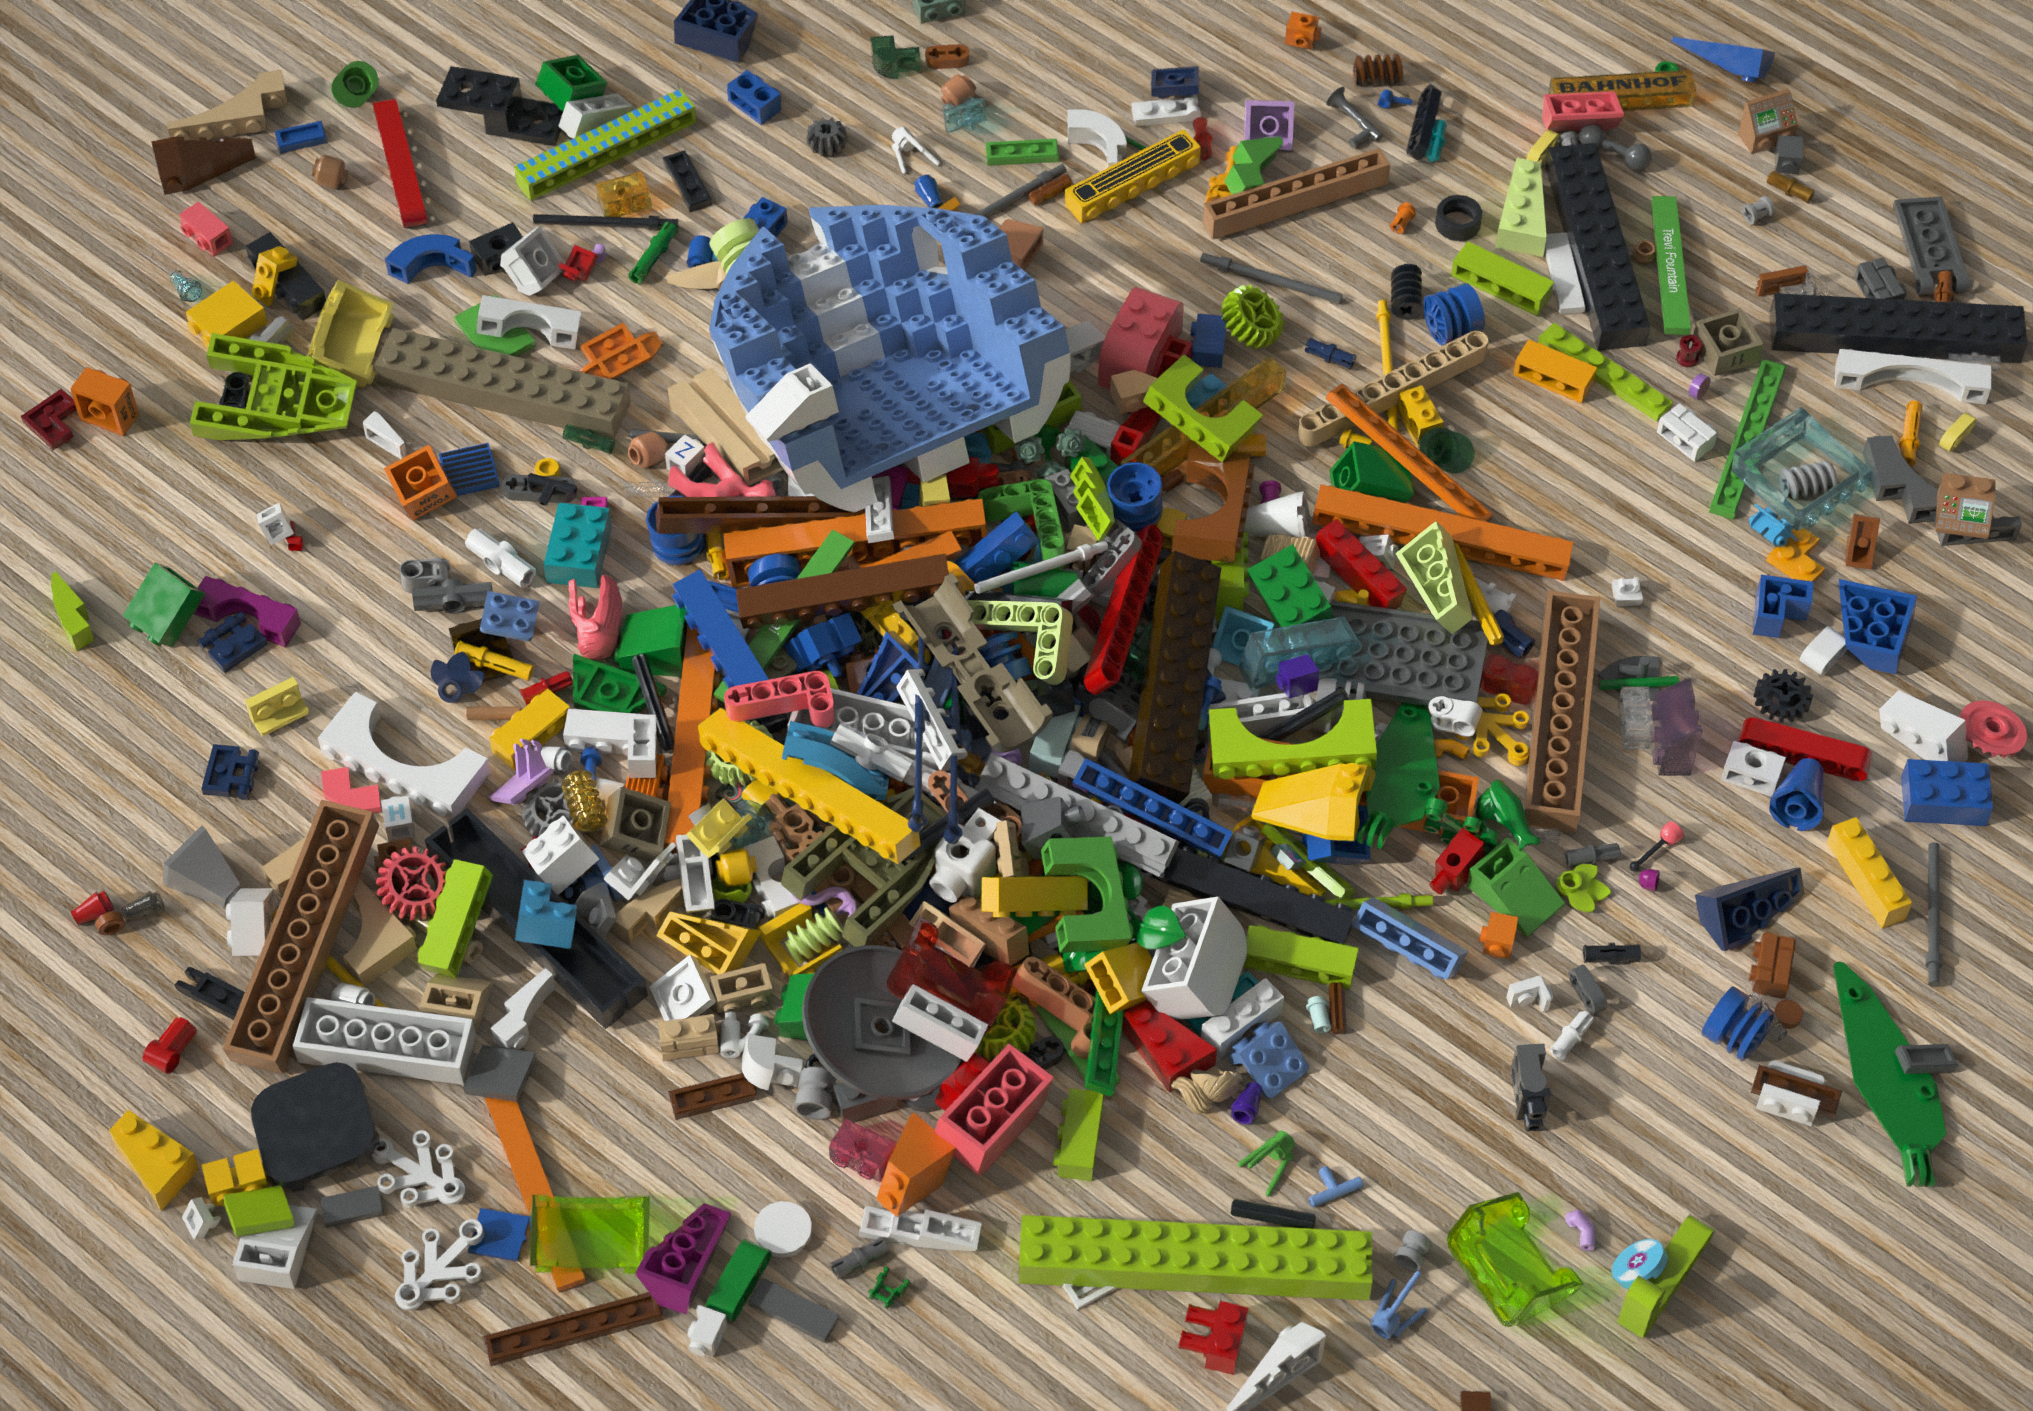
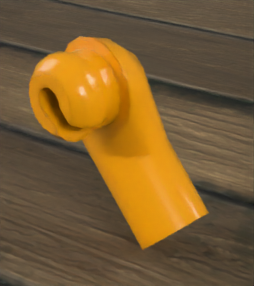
(1450, 746)

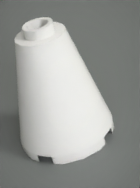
(1279, 516)

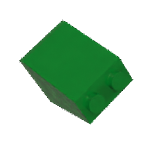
(1372, 472)
(659, 636)
(790, 1016)

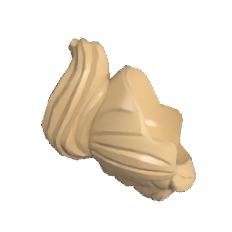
(1207, 1088)

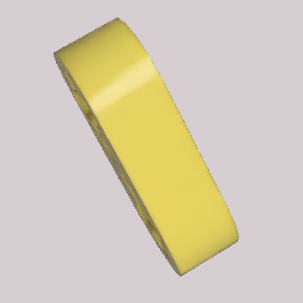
(1540, 148)
(1958, 432)

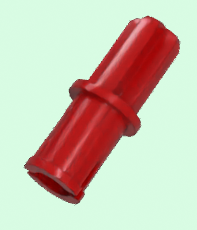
(553, 683)

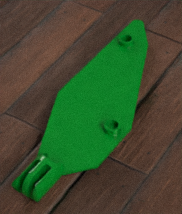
(1403, 776)
(1902, 1102)

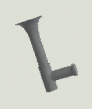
(1369, 130)

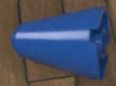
(1800, 797)

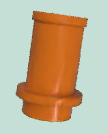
(1405, 213)

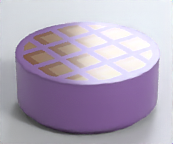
(1699, 386)

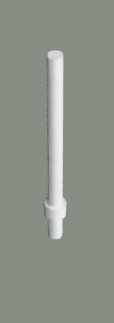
(1081, 553)

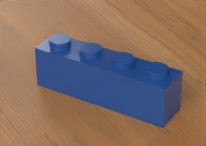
(998, 549)

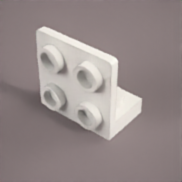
(630, 876)

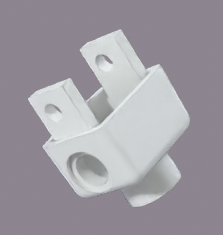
(963, 874)

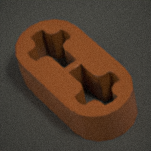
(947, 56)

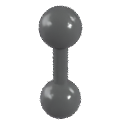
(1636, 156)

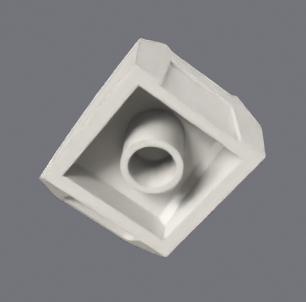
(532, 262)

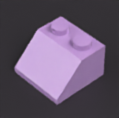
(1269, 120)

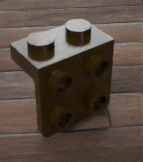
(471, 634)

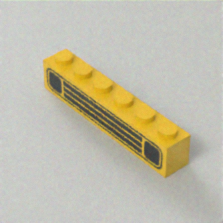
(1132, 176)

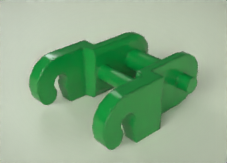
(897, 1292)

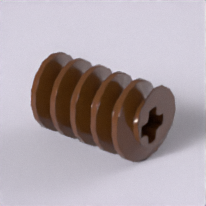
(1377, 69)

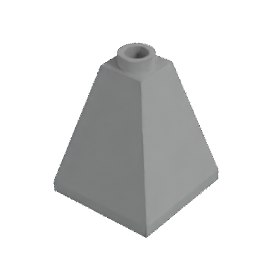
(201, 870)

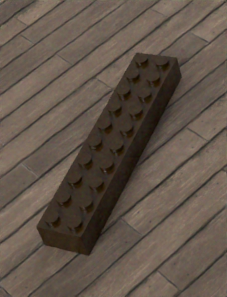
(1175, 676)

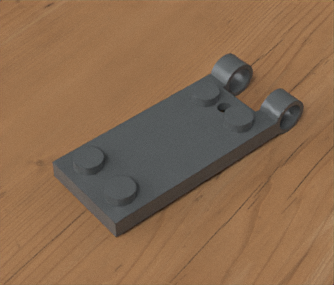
(1930, 243)

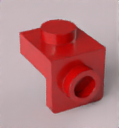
(578, 264)

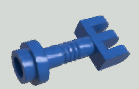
(1212, 687)
(591, 759)

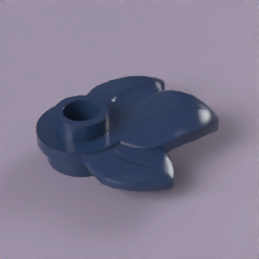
(455, 673)

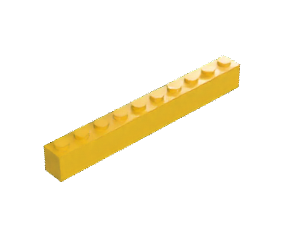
(809, 787)

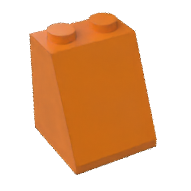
(915, 1166)

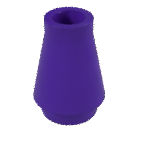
(1246, 1106)

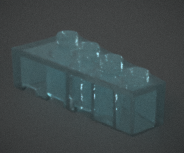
(1323, 640)

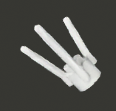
(906, 141)

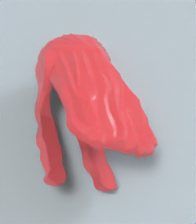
(599, 633)

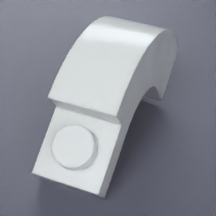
(1097, 130)

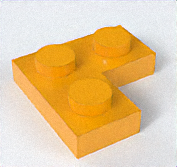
(1793, 557)

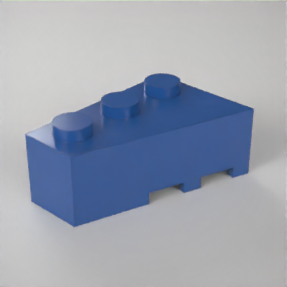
(888, 669)

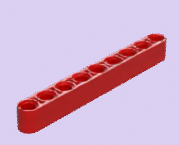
(1123, 614)

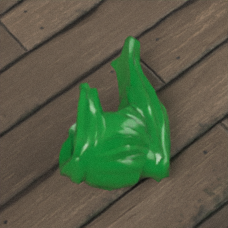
(1506, 807)

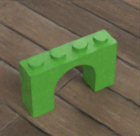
(1097, 861)

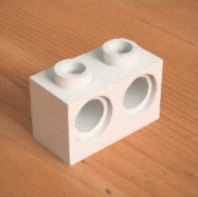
(642, 746)

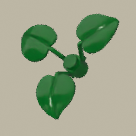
(1158, 931)

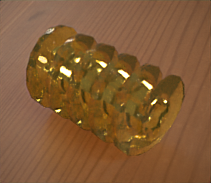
(584, 801)

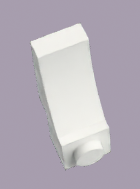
(512, 1029)

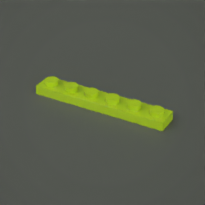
(1609, 373)

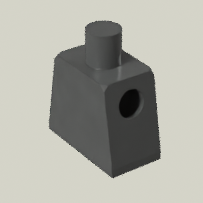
(1046, 821)

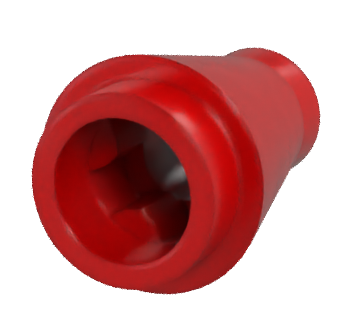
(92, 908)

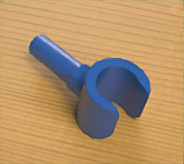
(1387, 97)

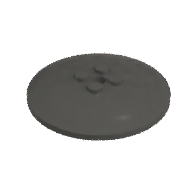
(839, 1021)

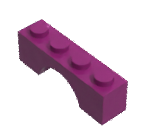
(276, 620)

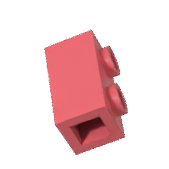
(205, 229)

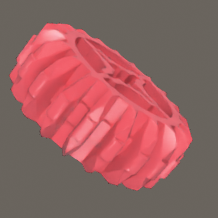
(405, 876)

